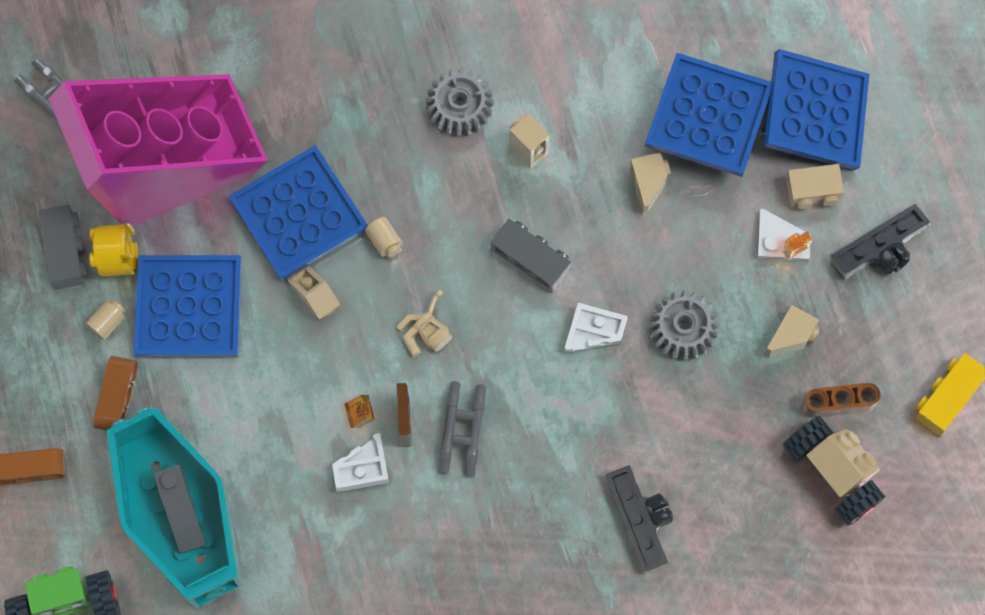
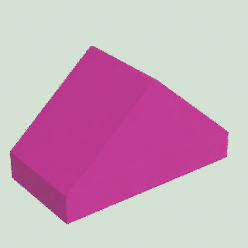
(156, 140)

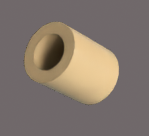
(384, 237)
(106, 319)

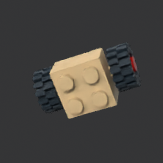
(841, 464)

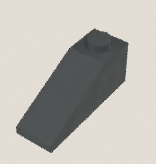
(180, 508)

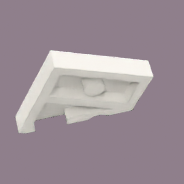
(772, 237)
(594, 328)
(362, 467)

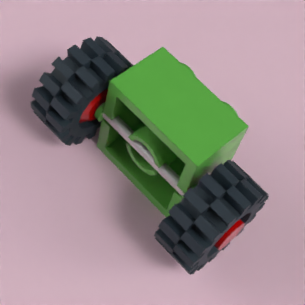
(66, 594)

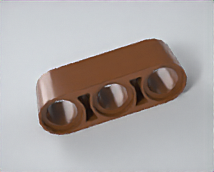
(115, 392)
(850, 392)
(32, 466)

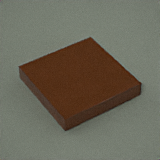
(404, 420)

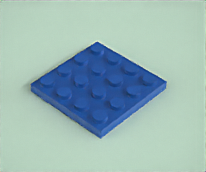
(816, 109)
(709, 114)
(298, 212)
(188, 306)

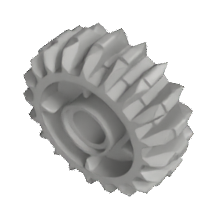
(456, 117)
(684, 309)

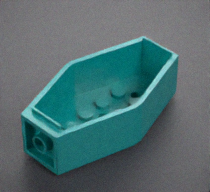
(133, 450)

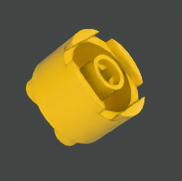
(113, 250)

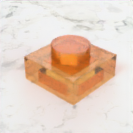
(796, 244)
(359, 411)

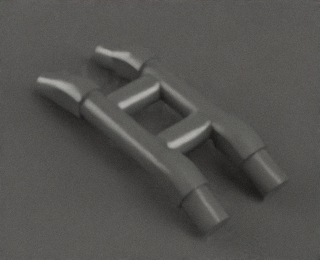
(41, 98)
(471, 441)

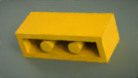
(950, 394)

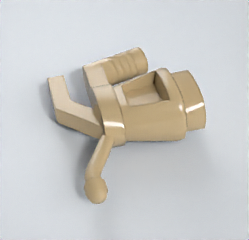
(431, 330)

